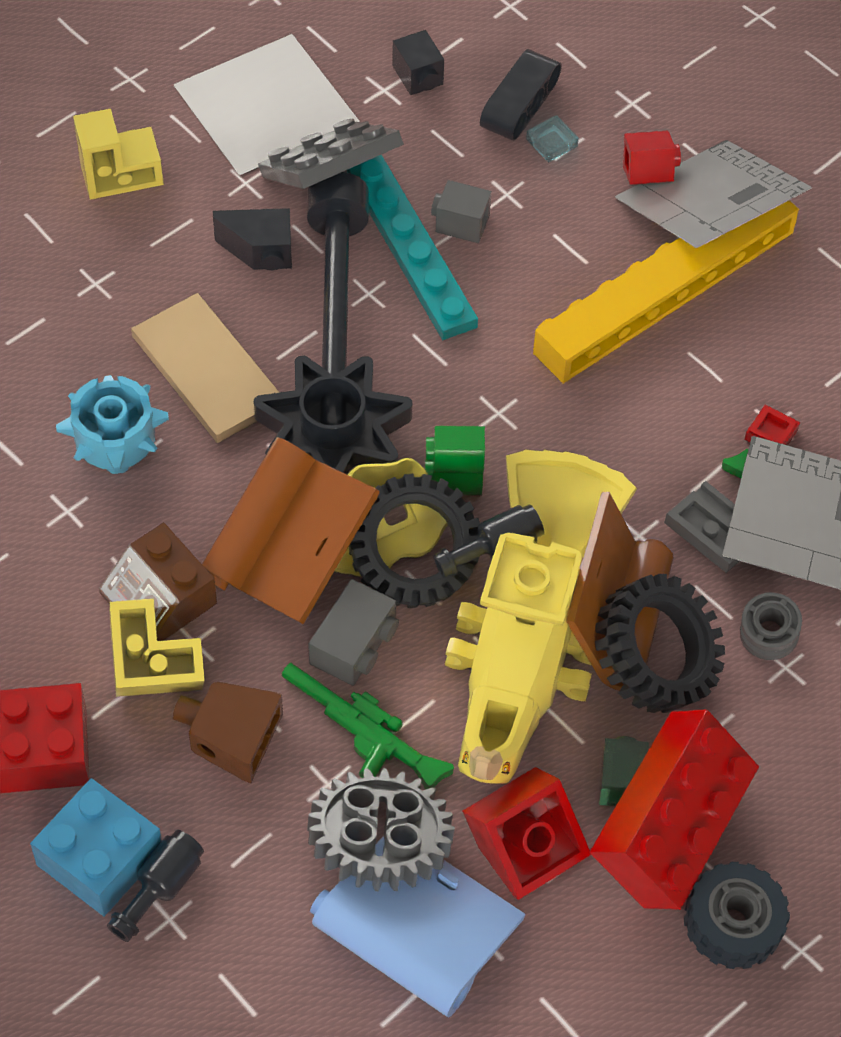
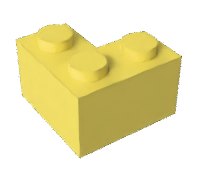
(114, 160)
(146, 664)

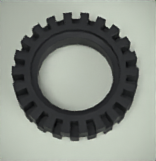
(427, 493)
(626, 659)

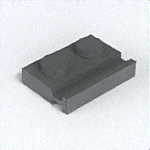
(704, 523)

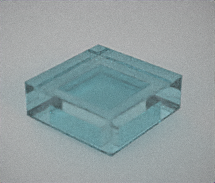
(552, 138)

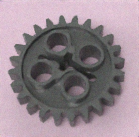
(346, 824)

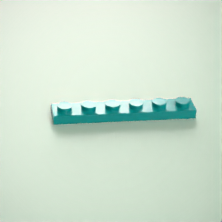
(415, 251)

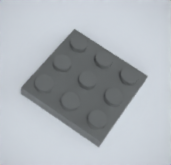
(329, 154)

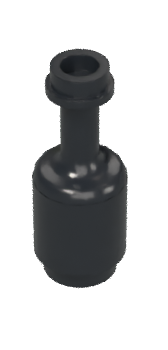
(514, 520)
(160, 878)

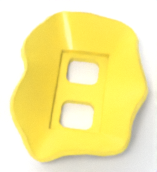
(409, 537)

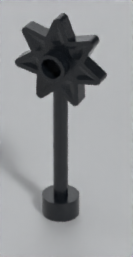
(334, 405)

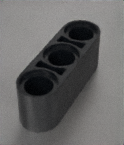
(520, 94)

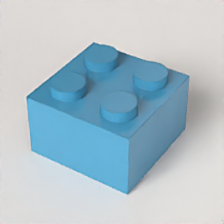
(96, 846)

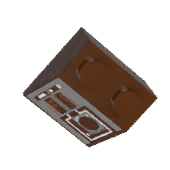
(166, 571)

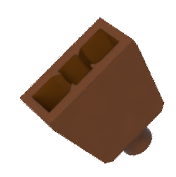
(231, 726)

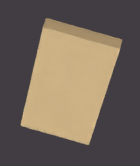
(204, 365)

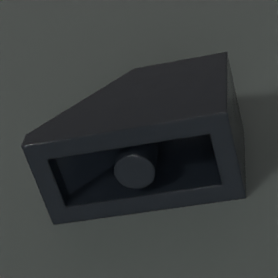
(256, 236)

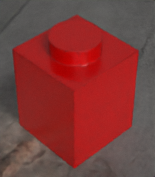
(650, 157)

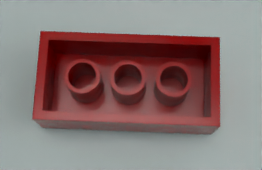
(43, 738)
(675, 809)

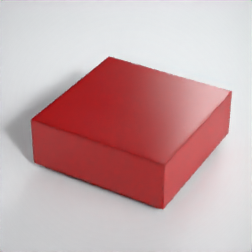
(773, 426)

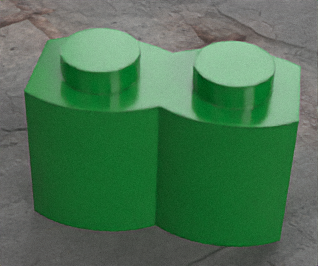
(457, 457)

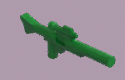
(364, 722)

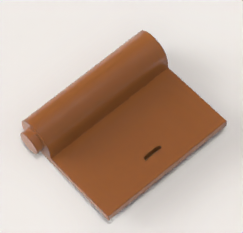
(289, 530)
(608, 564)

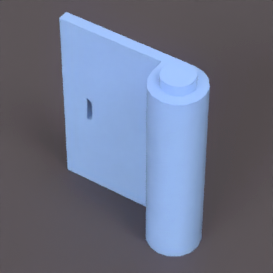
(423, 935)

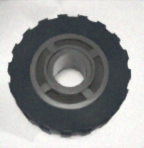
(727, 939)

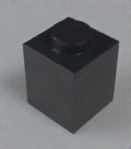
(418, 62)

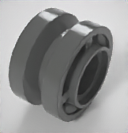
(773, 608)

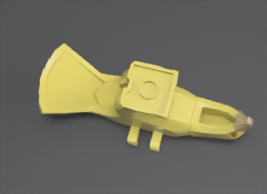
(527, 610)

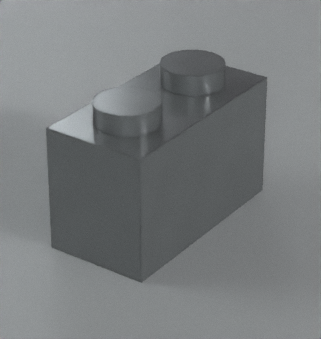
(353, 632)

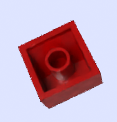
(528, 831)

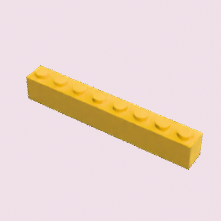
(651, 292)

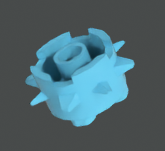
(112, 423)

